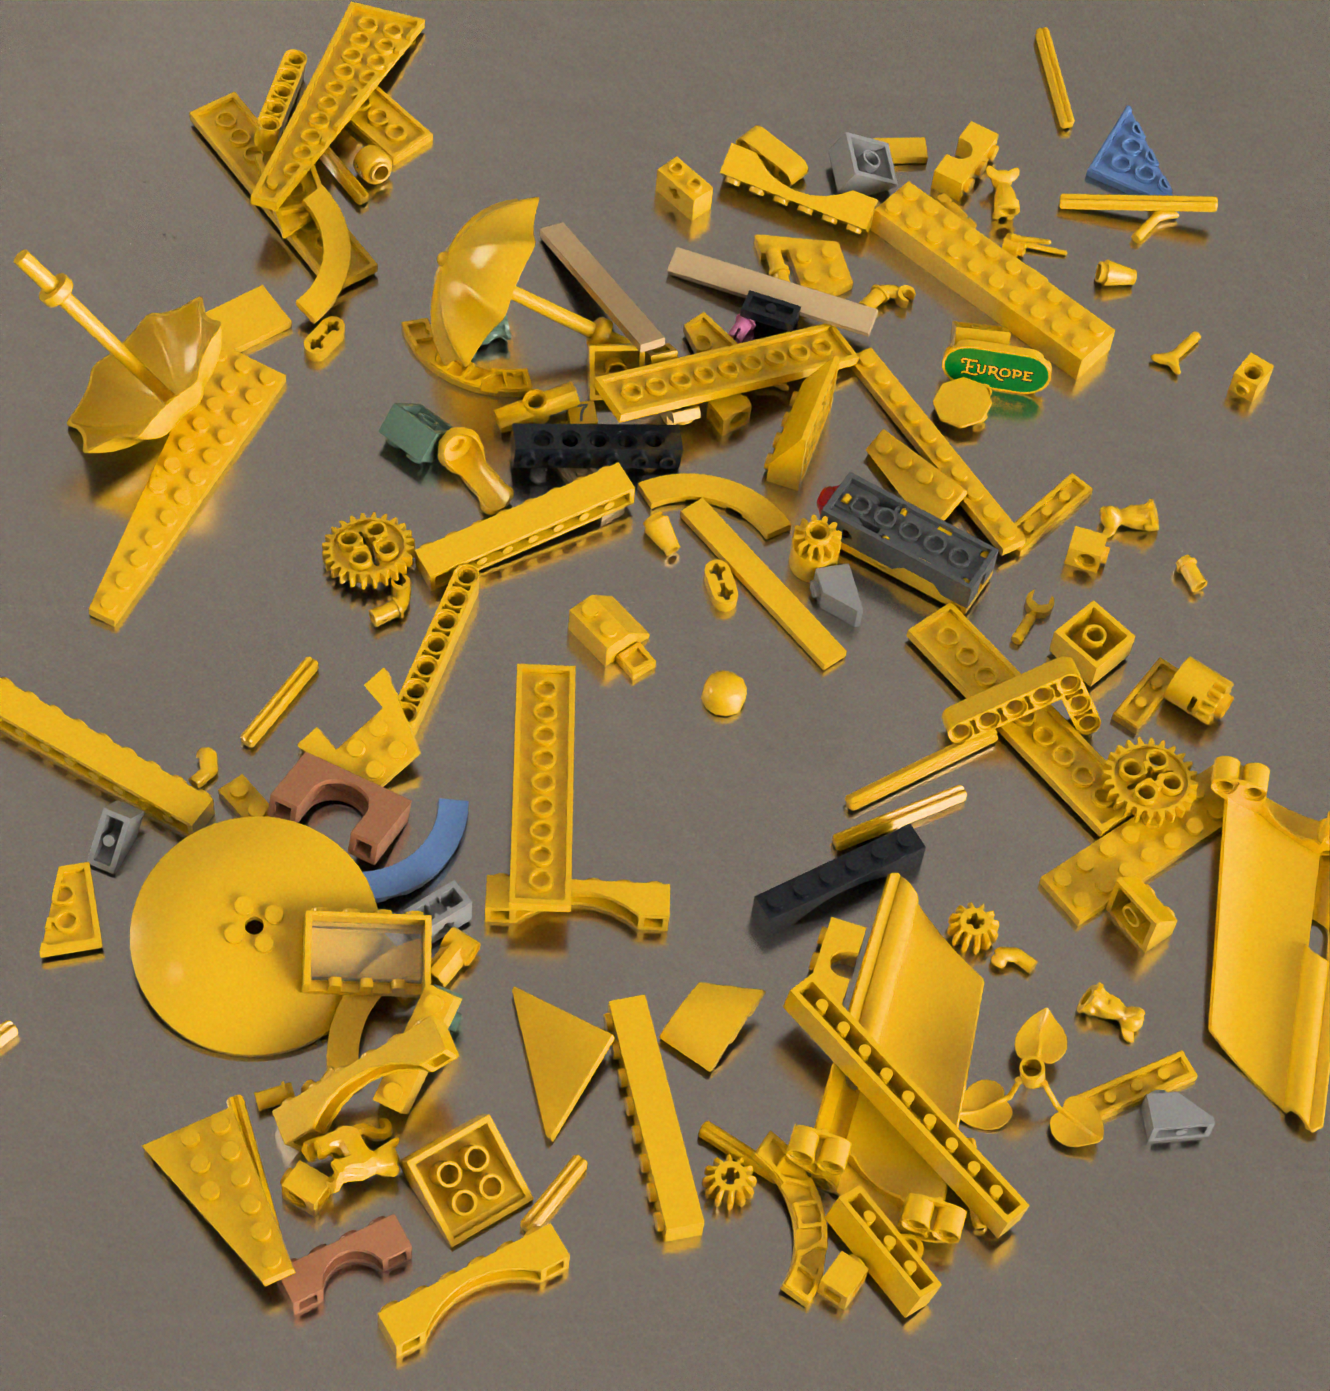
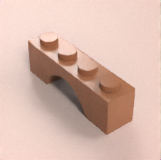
(378, 1244)

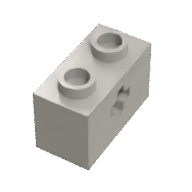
(448, 908)

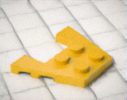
(813, 262)
(380, 746)

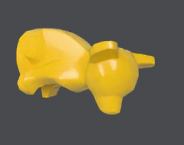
(1004, 199)
(1133, 516)
(1107, 1006)

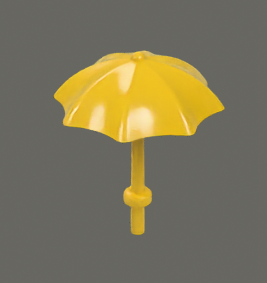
(480, 279)
(146, 378)

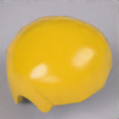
(724, 693)

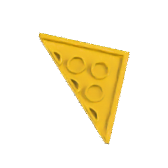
(560, 1055)

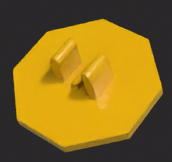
(962, 402)

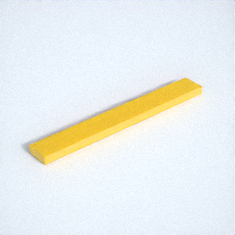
(763, 584)

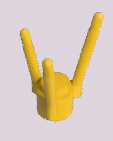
(1017, 245)

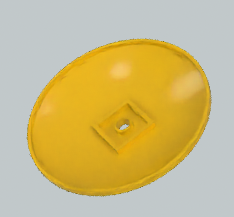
(192, 943)

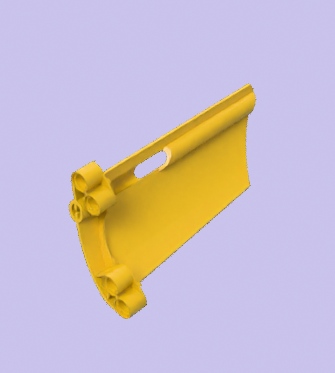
(1266, 980)
(924, 1013)

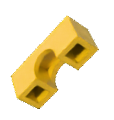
(957, 175)
(840, 945)

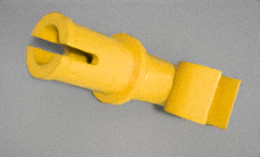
(882, 293)
(396, 606)

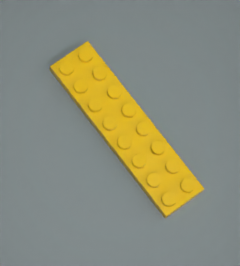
(1132, 850)

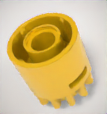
(813, 547)
(1200, 691)

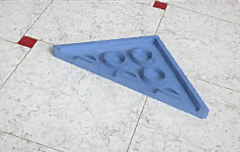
(1128, 161)

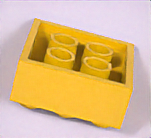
(466, 1179)

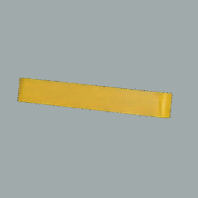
(439, 639)

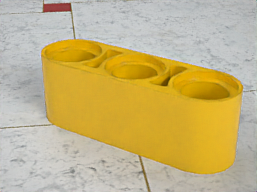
(775, 155)

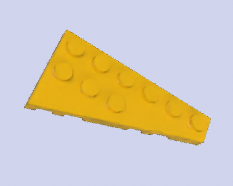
(221, 1181)

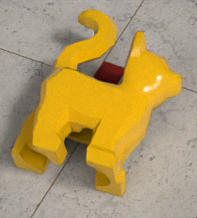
(352, 1156)

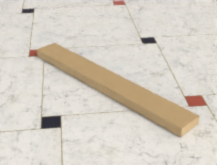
(739, 281)
(602, 287)

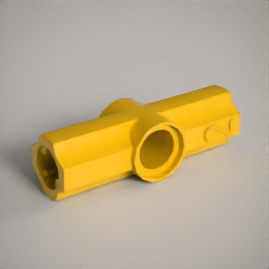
(548, 404)

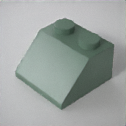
(414, 431)

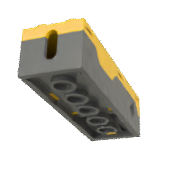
(908, 542)

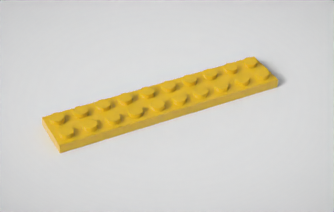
(231, 131)
(722, 372)
(1039, 737)
(543, 789)

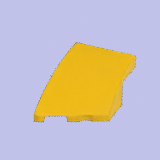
(710, 1021)

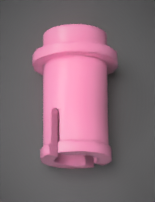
(741, 328)

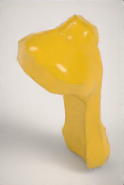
(464, 455)

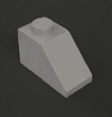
(837, 593)
(115, 835)
(1174, 1117)

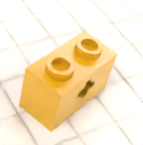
(684, 188)

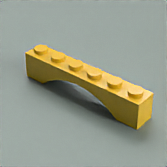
(849, 208)
(640, 904)
(313, 1111)
(531, 1258)

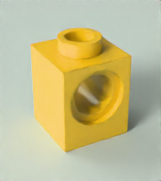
(1251, 377)
(729, 413)
(1087, 549)
(305, 1188)
(843, 1279)

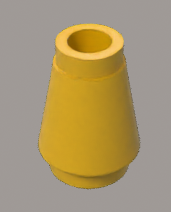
(1113, 274)
(661, 532)

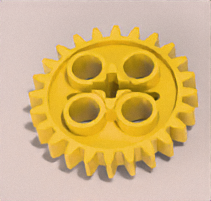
(352, 560)
(1149, 781)

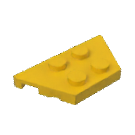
(292, 214)

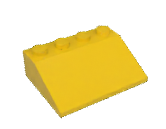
(802, 427)

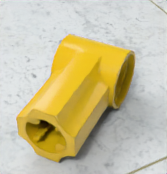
(454, 952)

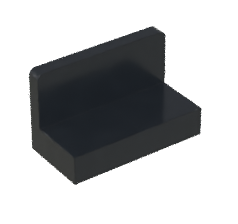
(771, 311)

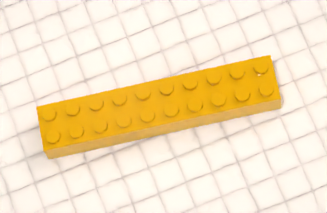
(992, 280)

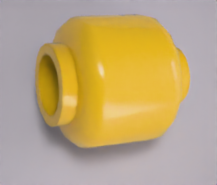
(372, 164)

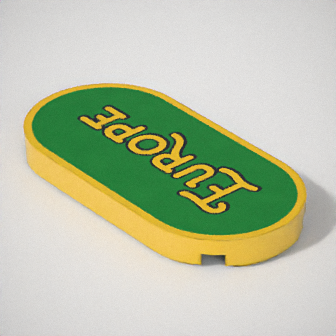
(998, 365)

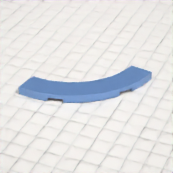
(427, 859)

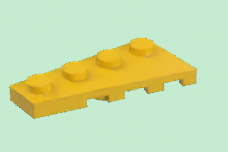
(915, 477)

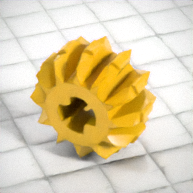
(973, 928)
(741, 1179)

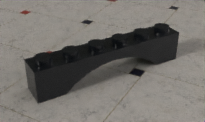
(793, 899)

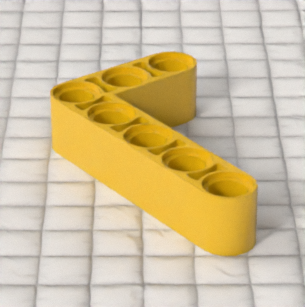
(1022, 696)

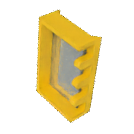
(366, 952)

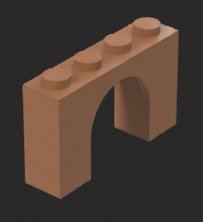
(318, 781)

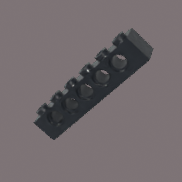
(595, 445)

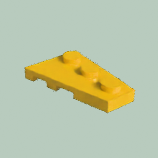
(706, 334)
(73, 913)

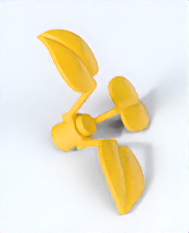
(1036, 1043)

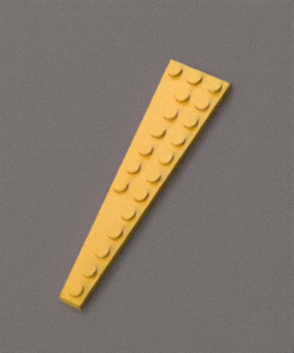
(351, 68)
(185, 473)

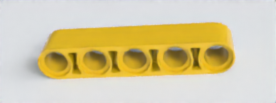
(280, 99)

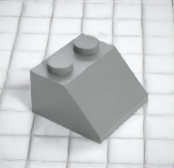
(862, 165)

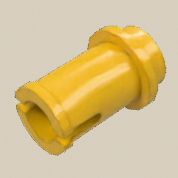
(1187, 567)
(273, 1096)

